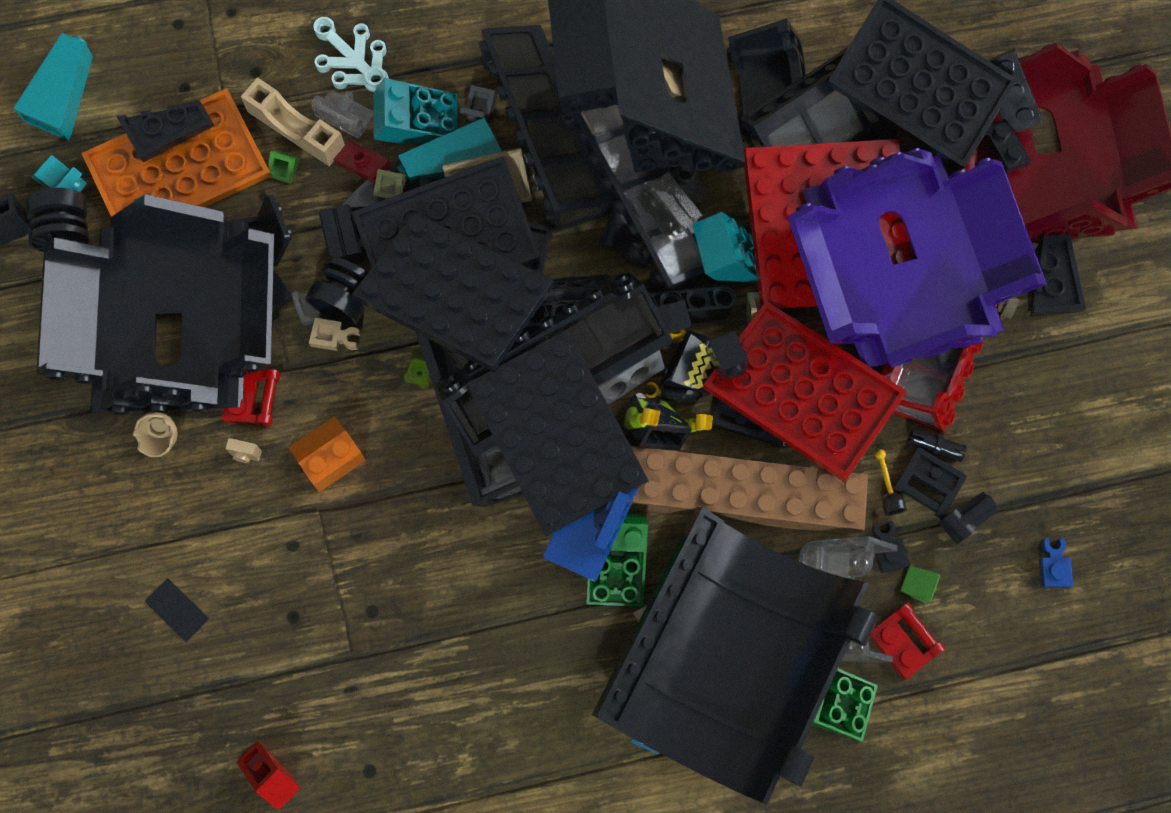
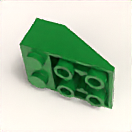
(624, 570)
(847, 706)

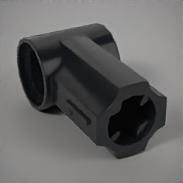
(964, 521)

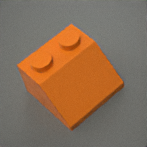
(327, 454)

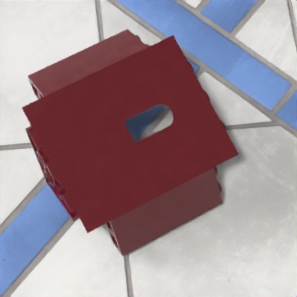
(1109, 141)

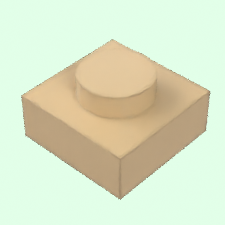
(243, 451)

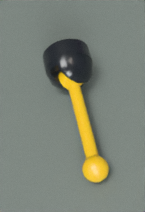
(892, 503)

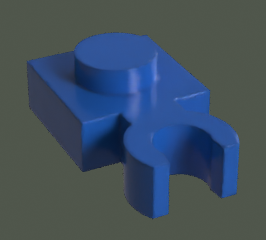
(1055, 570)

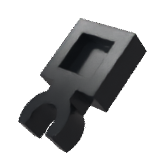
(890, 560)

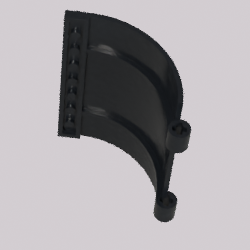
(734, 658)

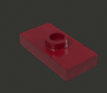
(361, 161)

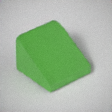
(283, 166)
(920, 584)

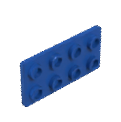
(587, 542)

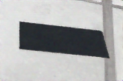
(177, 610)

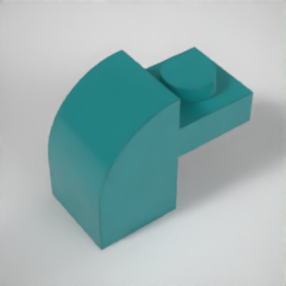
(57, 175)

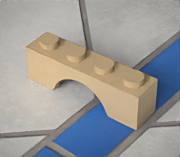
(273, 110)

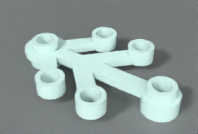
(352, 58)

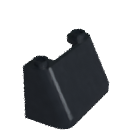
(766, 62)

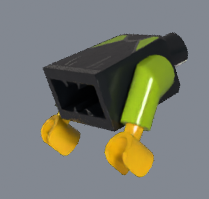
(659, 426)

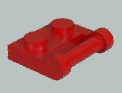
(245, 413)
(895, 642)

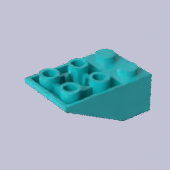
(412, 112)
(726, 249)

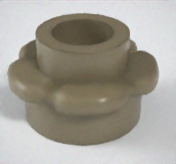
(1007, 308)

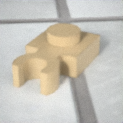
(329, 334)

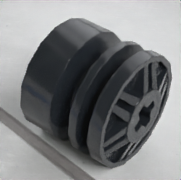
(56, 215)
(334, 295)

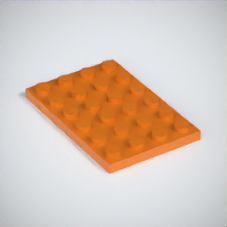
(192, 173)

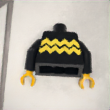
(686, 370)

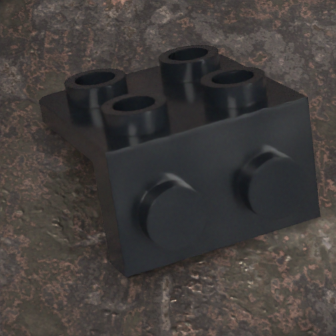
(271, 221)

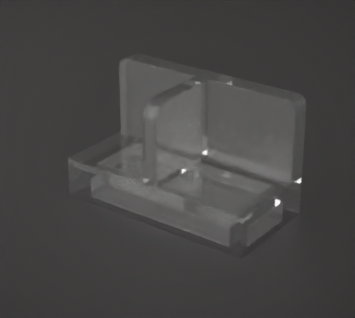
(343, 112)

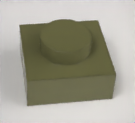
(389, 184)

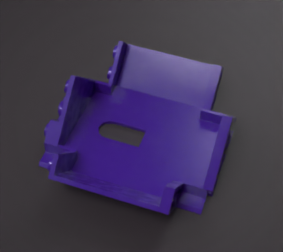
(965, 246)

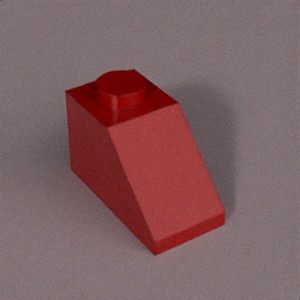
(268, 775)

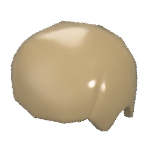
(155, 434)

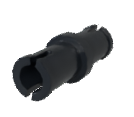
(937, 444)

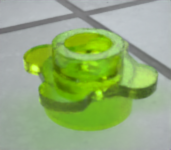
(411, 377)

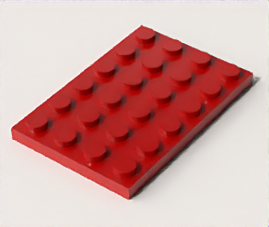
(808, 392)

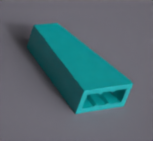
(57, 88)
(459, 145)

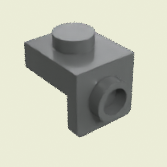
(479, 104)

